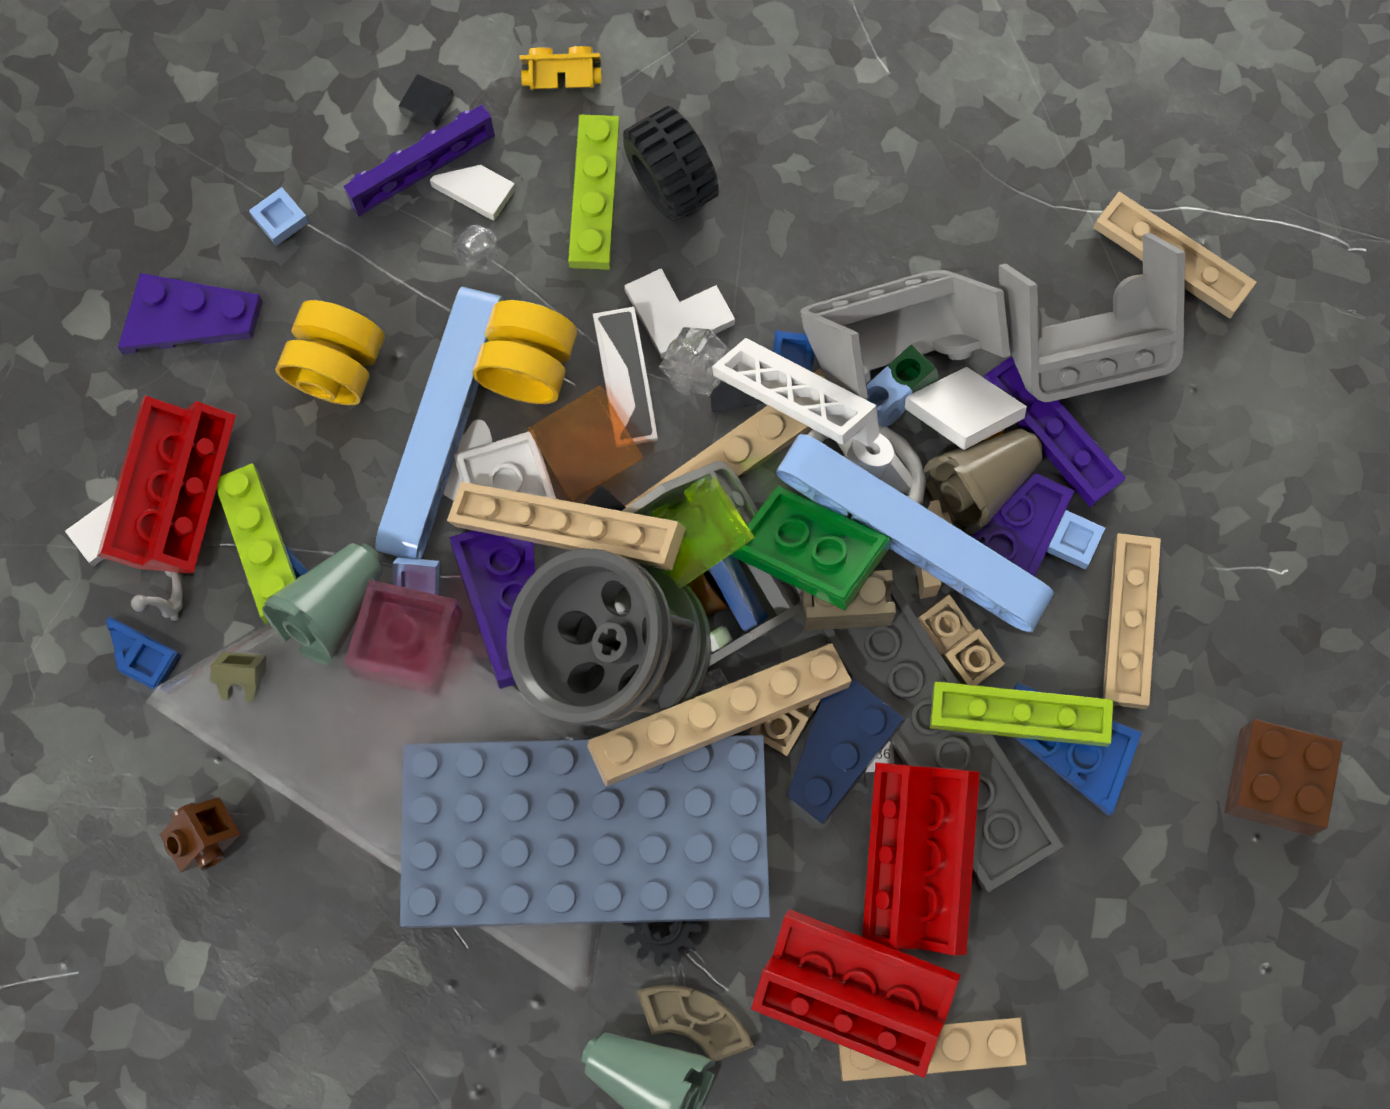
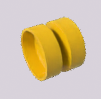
(330, 352)
(525, 352)

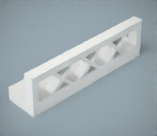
(799, 393)

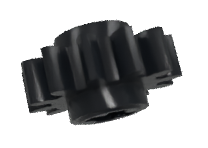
(662, 945)

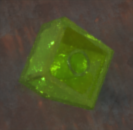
(712, 529)

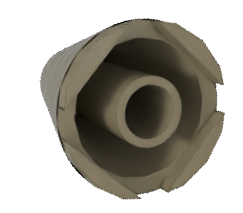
(983, 477)

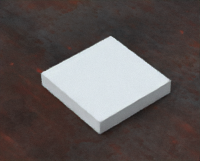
(965, 407)
(507, 465)

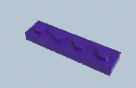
(419, 160)
(1061, 438)

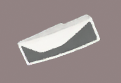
(625, 371)

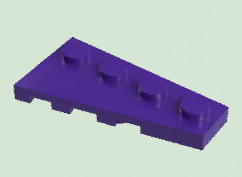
(493, 576)

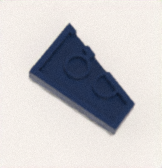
(840, 748)

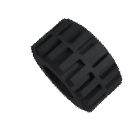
(670, 163)

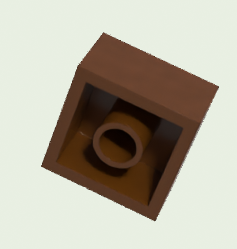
(1283, 777)

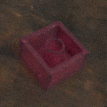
(403, 637)

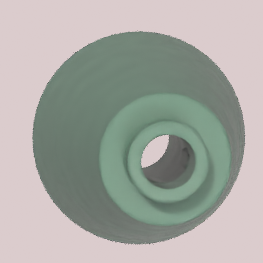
(324, 602)
(647, 1073)

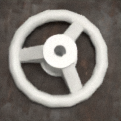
(884, 464)

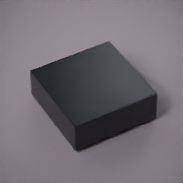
(426, 100)

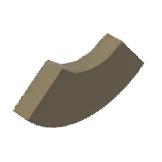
(694, 1016)

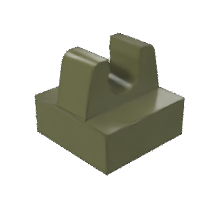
(238, 669)

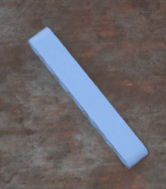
(436, 429)
(916, 533)

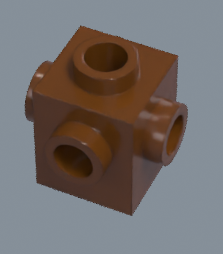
(199, 834)

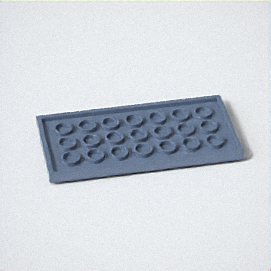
(542, 841)

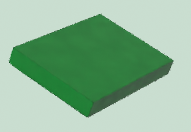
(813, 547)

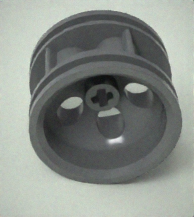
(659, 637)

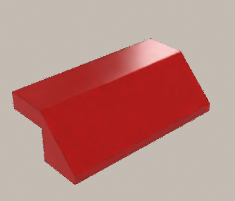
(166, 486)
(921, 857)
(856, 993)

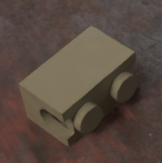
(868, 609)

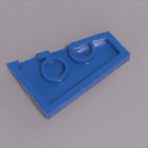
(1090, 769)

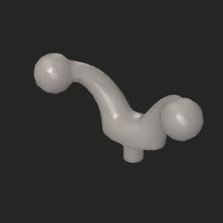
(168, 607)

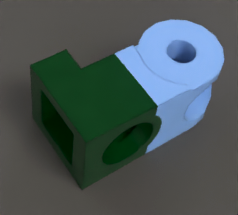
(899, 379)

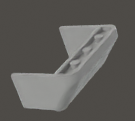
(926, 310)
(1104, 350)
(776, 596)

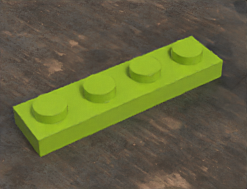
(594, 192)
(255, 533)
(1021, 714)

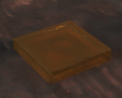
(585, 443)

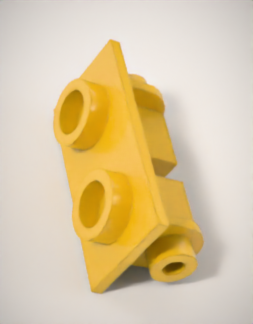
(576, 65)

